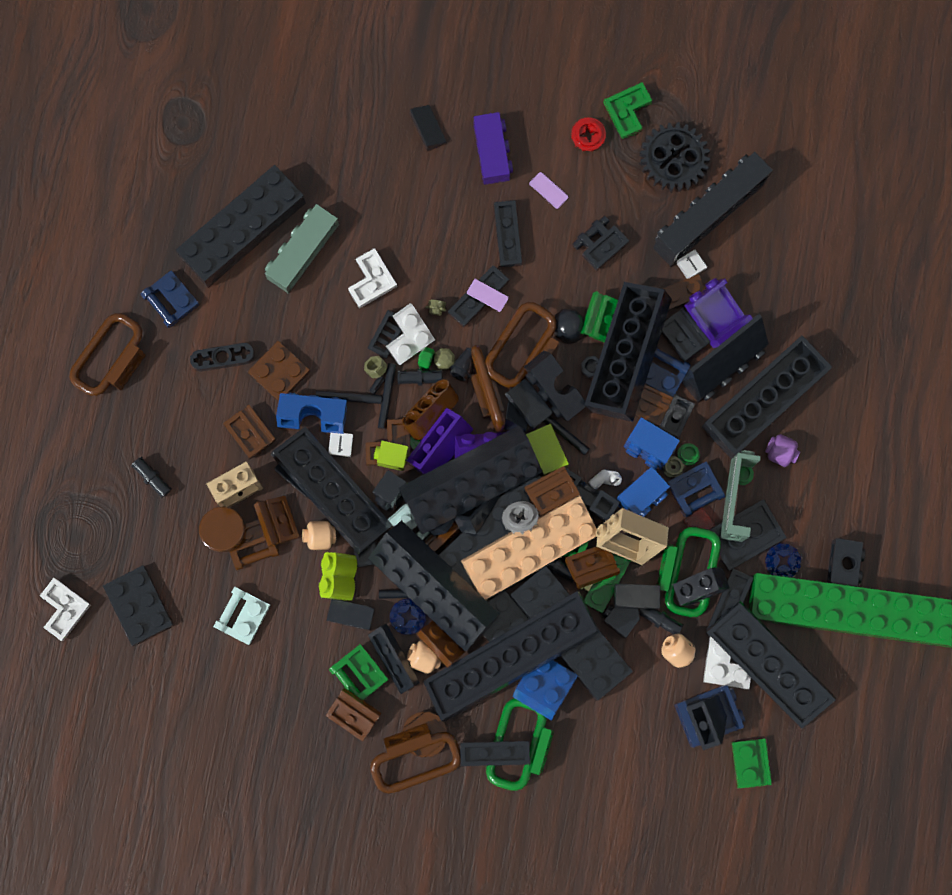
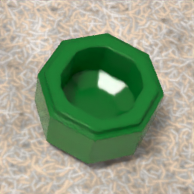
(425, 358)

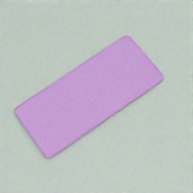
(548, 190)
(487, 295)

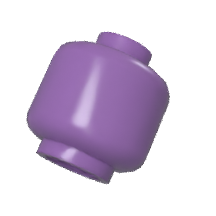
(782, 450)

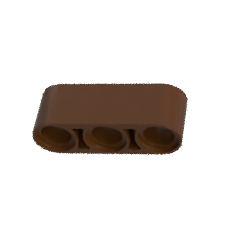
(429, 409)

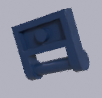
(176, 295)
(664, 380)
(692, 482)

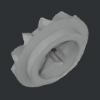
(517, 510)

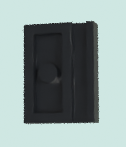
(684, 335)

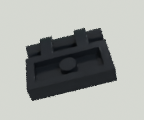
(605, 247)

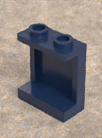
(727, 695)

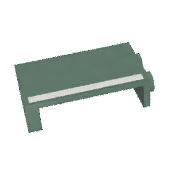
(728, 530)

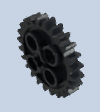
(687, 171)

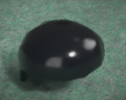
(569, 326)

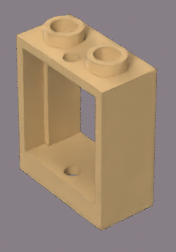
(227, 486)
(653, 536)

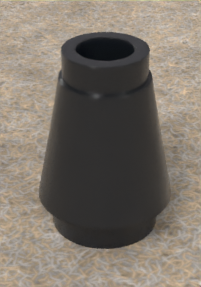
(463, 366)

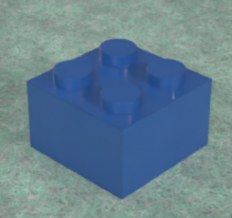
(650, 444)
(644, 492)
(545, 688)

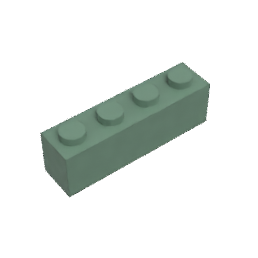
(302, 248)

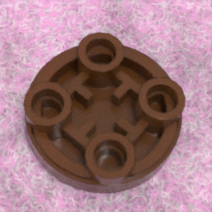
(222, 529)

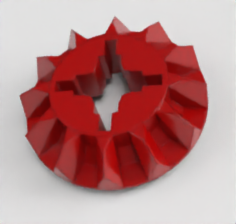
(593, 126)

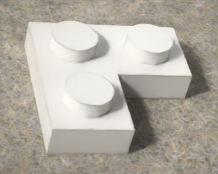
(377, 280)
(414, 336)
(69, 608)
(720, 670)

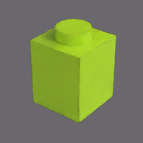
(391, 455)

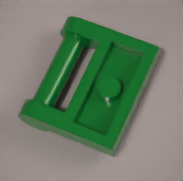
(363, 668)

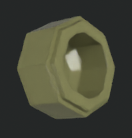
(444, 359)
(375, 367)

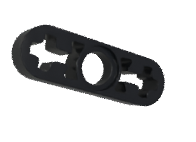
(229, 363)

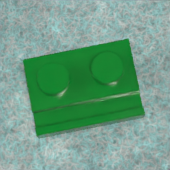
(599, 316)
(751, 763)

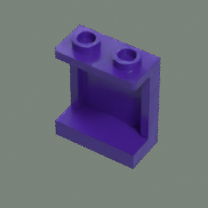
(716, 312)

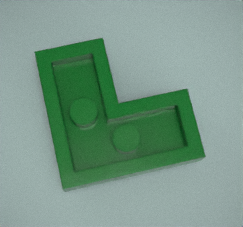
(622, 108)

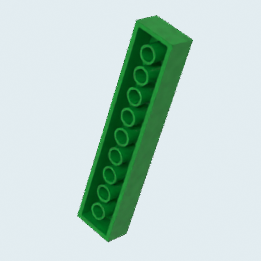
(851, 610)

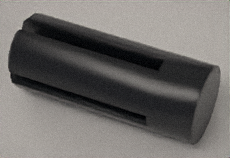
(376, 385)

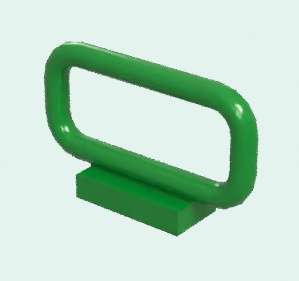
(671, 565)
(538, 748)

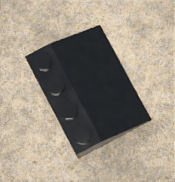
(726, 360)

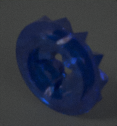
(773, 560)
(398, 622)

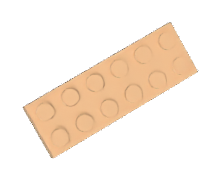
(522, 554)

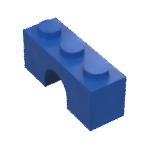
(295, 407)

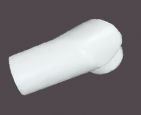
(605, 477)

